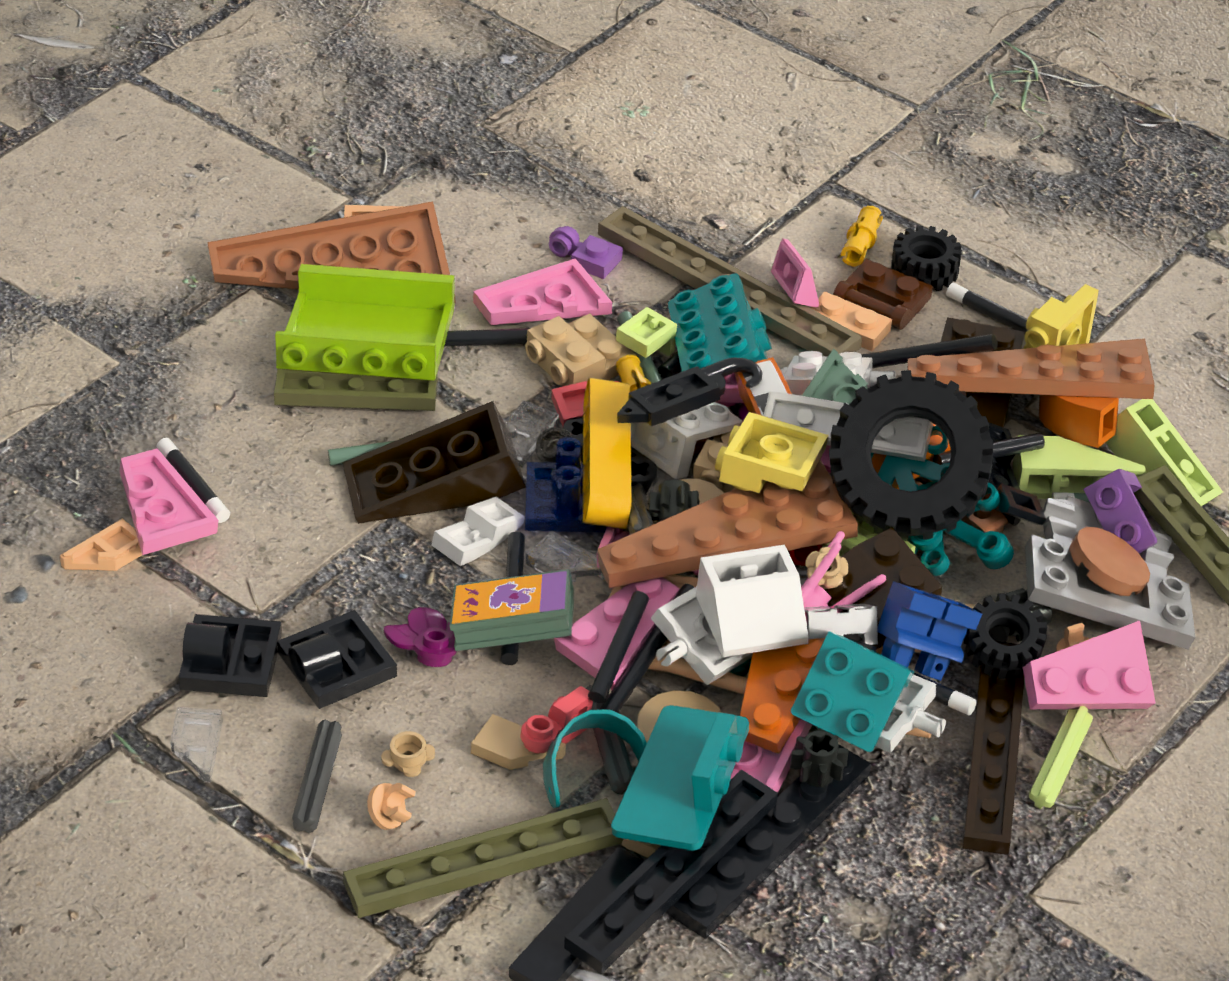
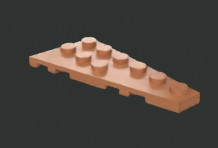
(380, 240)
(1084, 370)
(729, 525)

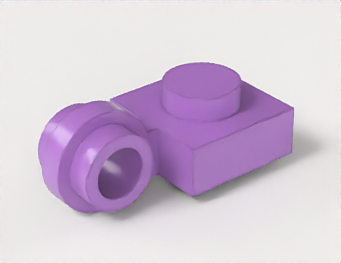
(594, 254)

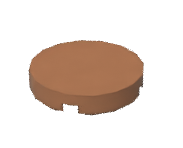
(1110, 561)

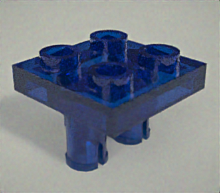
(556, 492)

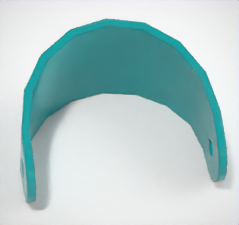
(602, 719)

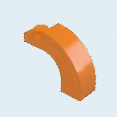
(1080, 418)

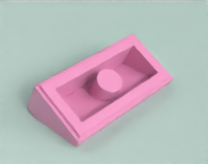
(794, 275)

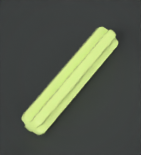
(1060, 757)

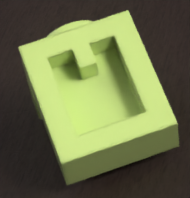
(648, 333)

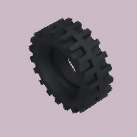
(920, 510)

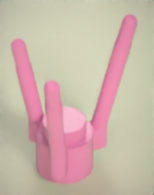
(816, 596)

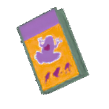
(512, 610)

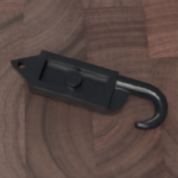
(684, 392)

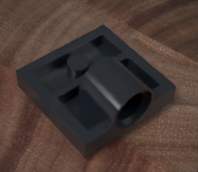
(229, 655)
(337, 659)

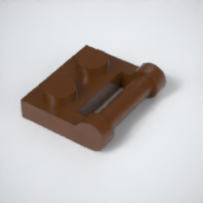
(885, 292)

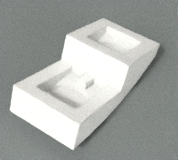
(482, 530)

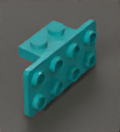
(717, 324)
(681, 777)

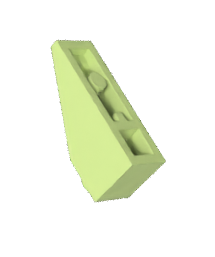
(1151, 440)
(1065, 467)

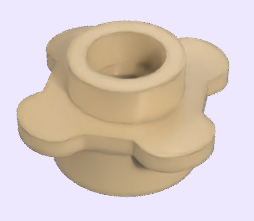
(408, 753)

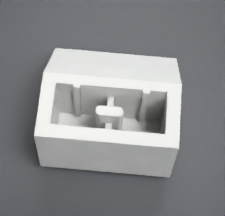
(752, 600)

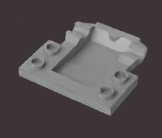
(1058, 583)

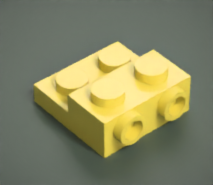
(1063, 322)
(769, 452)

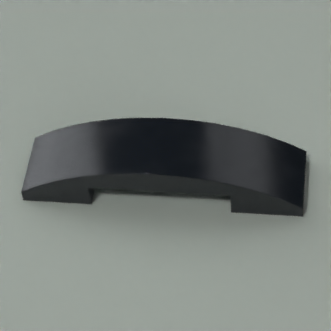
(1012, 499)

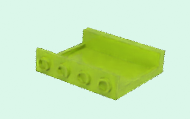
(367, 322)

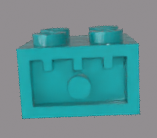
(851, 691)

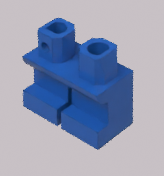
(925, 623)

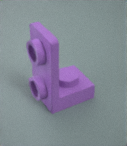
(1119, 509)

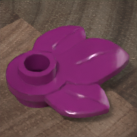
(426, 635)

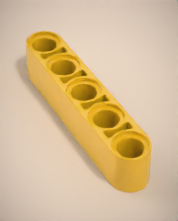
(606, 455)

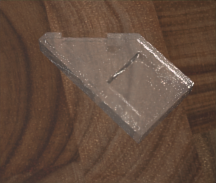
(526, 425)

